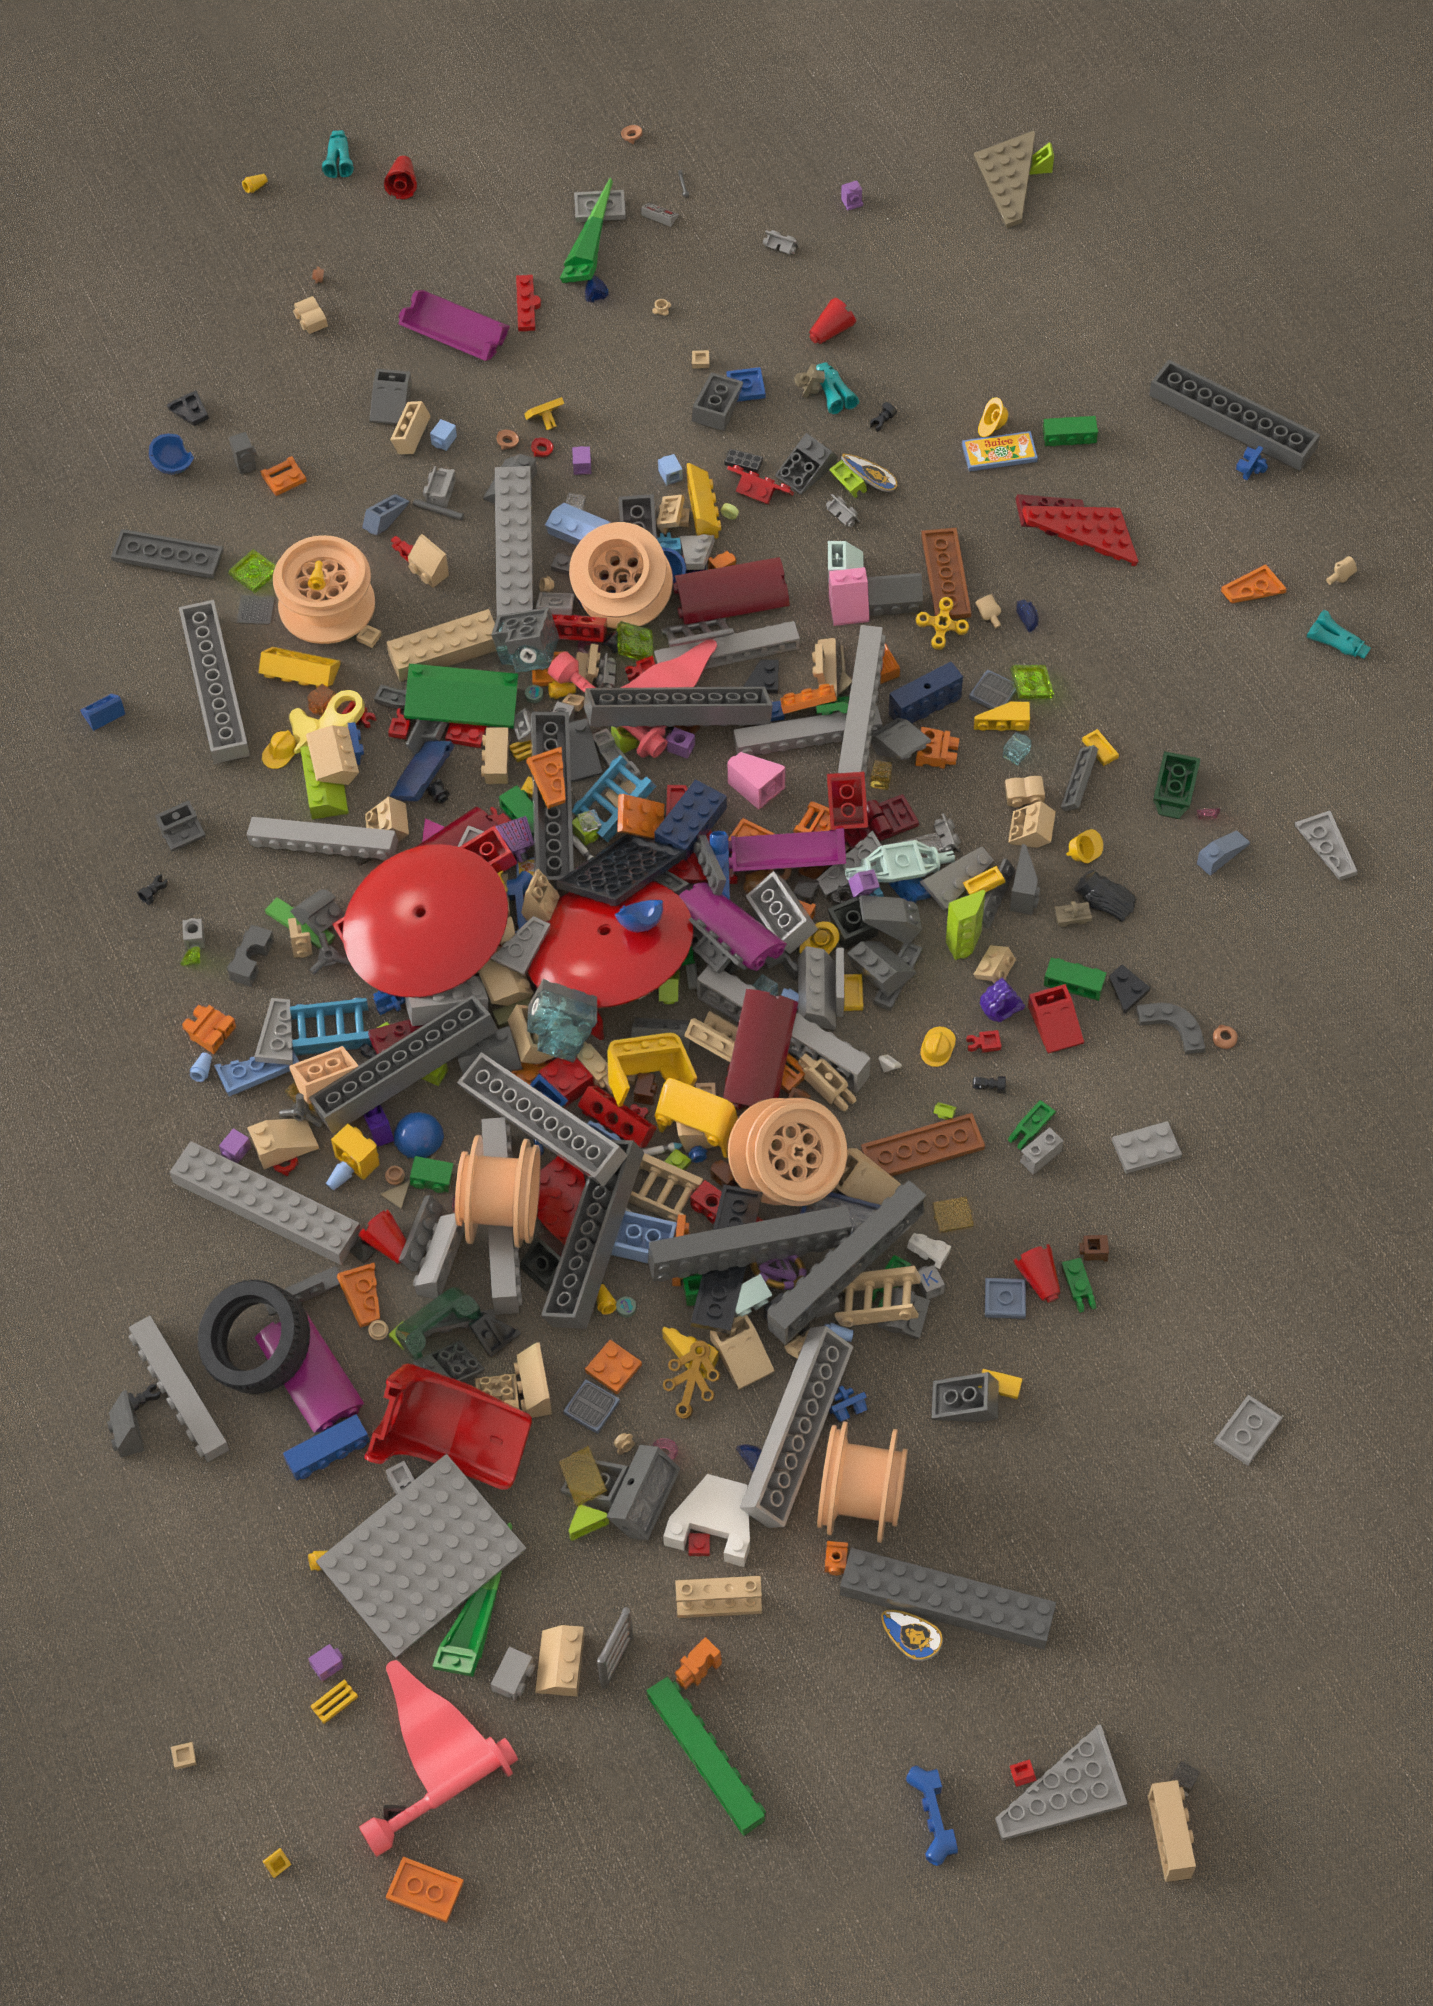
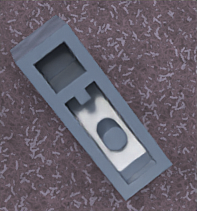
(383, 514)
(1221, 851)

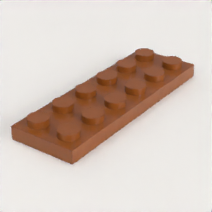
(946, 571)
(926, 1145)

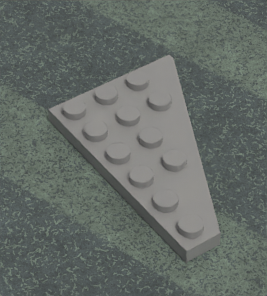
(1073, 1789)

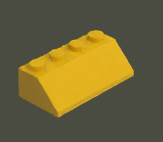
(702, 501)
(298, 667)

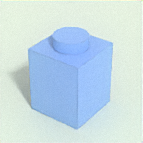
(443, 435)
(670, 469)

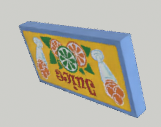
(999, 451)

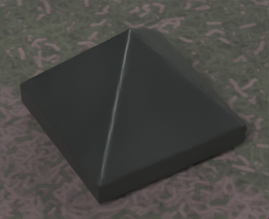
(362, 1251)
(392, 1810)

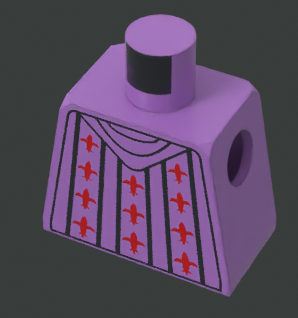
(517, 837)

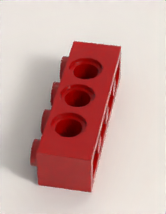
(581, 627)
(642, 1128)
(706, 1195)

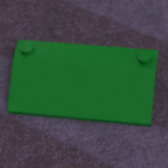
(461, 695)

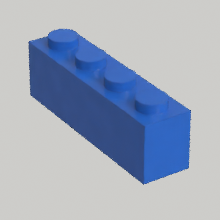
(326, 1447)

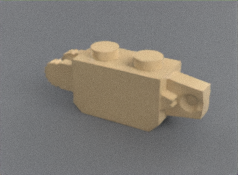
(595, 1065)
(826, 1081)

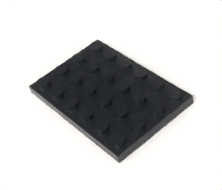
(621, 869)

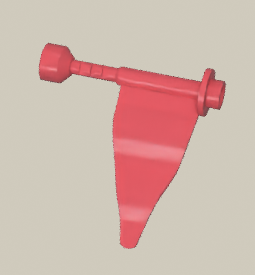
(678, 672)
(443, 1751)

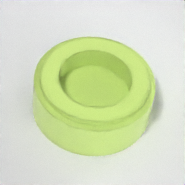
(729, 511)

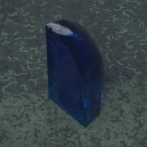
(595, 289)
(1027, 614)
(749, 1454)

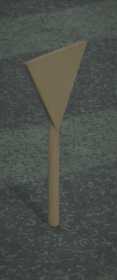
(845, 681)
(398, 1194)

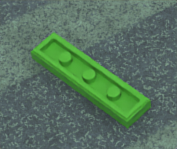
(281, 912)

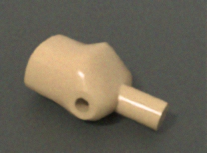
(1343, 570)
(989, 609)

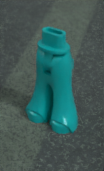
(338, 148)
(832, 386)
(1330, 633)

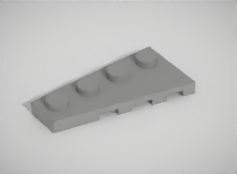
(1328, 843)
(836, 875)
(948, 882)
(276, 1034)

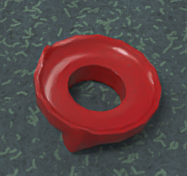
(541, 442)
(285, 1170)

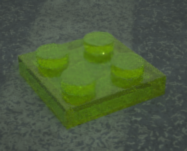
(253, 571)
(634, 641)
(1032, 681)

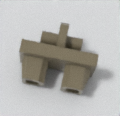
(810, 380)
(1073, 913)

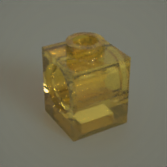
(881, 774)

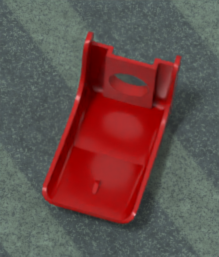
(444, 1416)

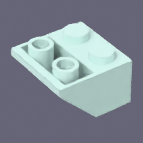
(843, 556)
(752, 1294)

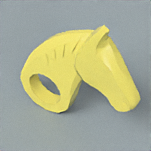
(303, 724)

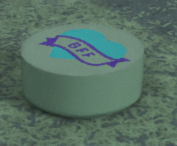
(534, 693)
(626, 1307)

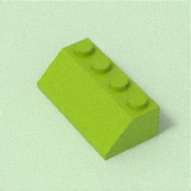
(323, 797)
(965, 924)

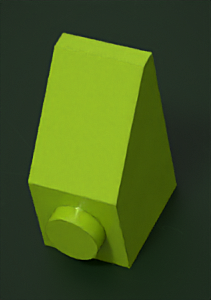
(670, 989)

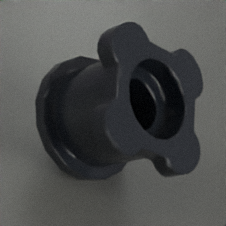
(612, 641)
(438, 791)

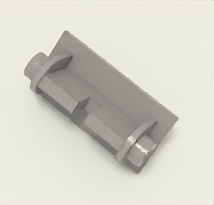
(775, 238)
(838, 505)
(606, 667)
(945, 827)

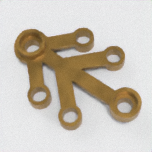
(692, 1376)

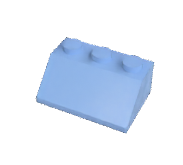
(572, 523)

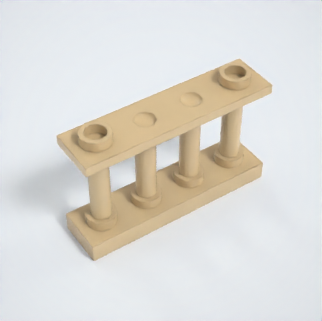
(714, 1035)
(674, 1176)
(880, 1279)
(718, 1596)

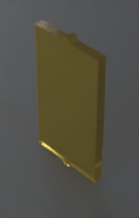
(582, 1476)

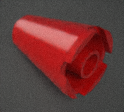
(401, 179)
(832, 321)
(384, 1235)
(1040, 1272)

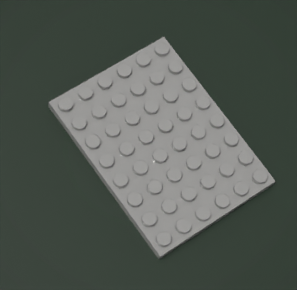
(421, 1555)

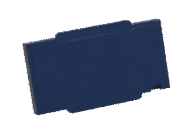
(421, 770)

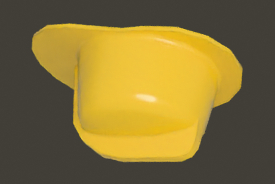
(994, 417)
(279, 750)
(1086, 846)
(824, 938)
(937, 1046)

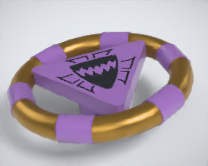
(778, 1270)

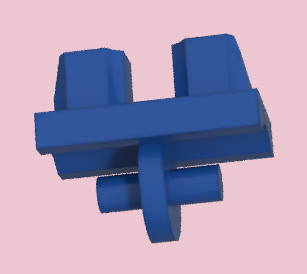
(1255, 462)
(386, 1002)
(857, 1402)

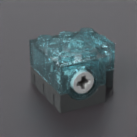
(526, 639)
(561, 1019)

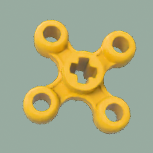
(950, 625)

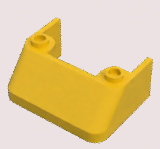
(646, 1055)
(696, 1110)

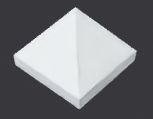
(888, 1063)

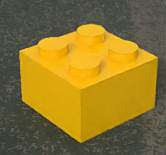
(356, 1151)

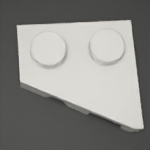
(927, 1247)

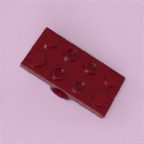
(1031, 500)
(885, 820)
(390, 1034)

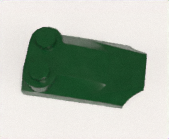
(1175, 784)

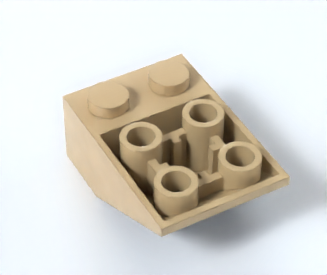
(865, 1179)
(742, 1352)
(502, 1387)

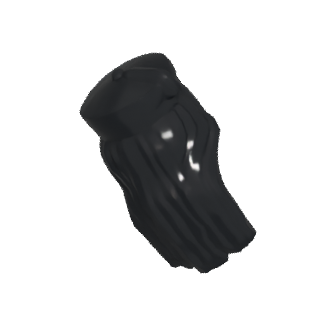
(1105, 895)

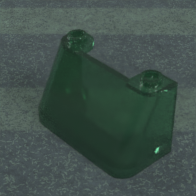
(451, 1301)

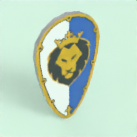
(871, 473)
(912, 1634)

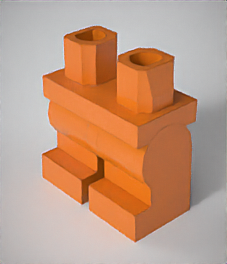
(936, 751)
(209, 1027)
(698, 1663)

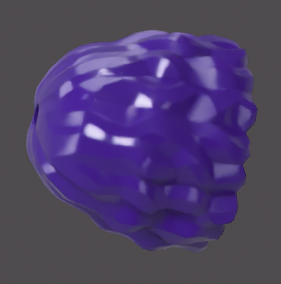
(1000, 1001)

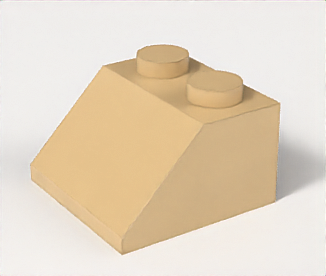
(428, 562)

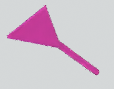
(430, 829)

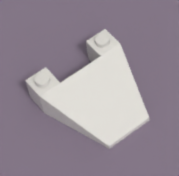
(716, 1511)

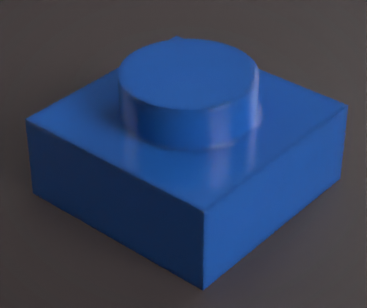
(777, 713)

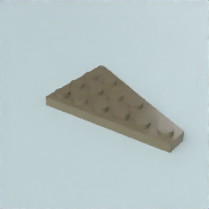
(1007, 175)

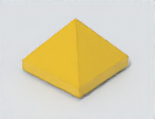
(277, 1863)

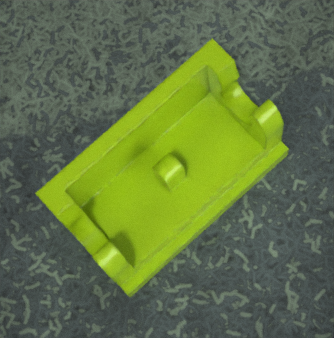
(848, 478)

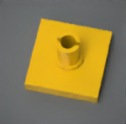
(545, 411)

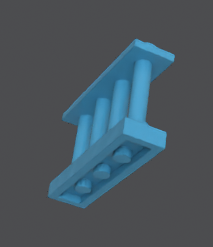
(642, 790)
(325, 1043)

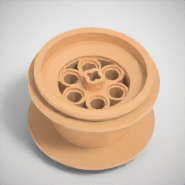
(632, 601)
(336, 610)
(818, 1145)
(498, 1191)
(861, 1481)

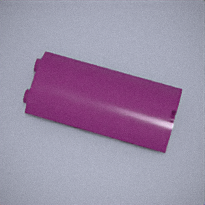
(453, 325)
(787, 850)
(733, 926)
(320, 1384)

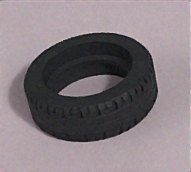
(218, 1321)

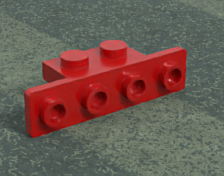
(757, 488)

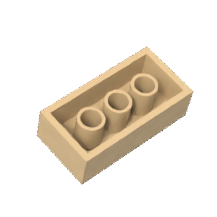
(1172, 1830)

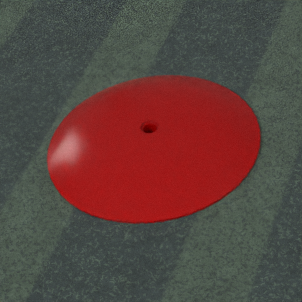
(430, 954)
(604, 959)

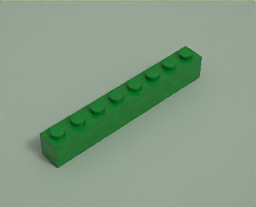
(706, 1756)

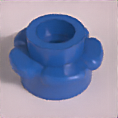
(698, 1154)

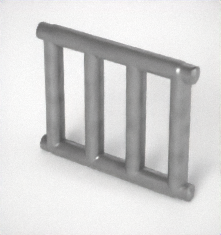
(691, 638)
(615, 1648)

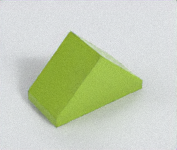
(1043, 160)
(624, 739)
(586, 1521)

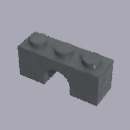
(255, 941)

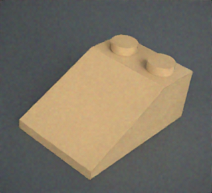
(281, 1140)

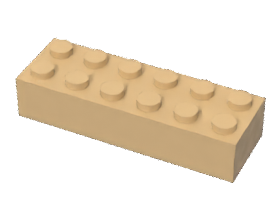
(444, 643)

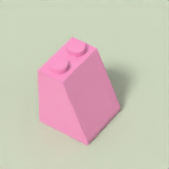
(848, 596)
(755, 778)

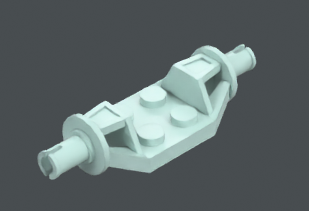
(902, 861)

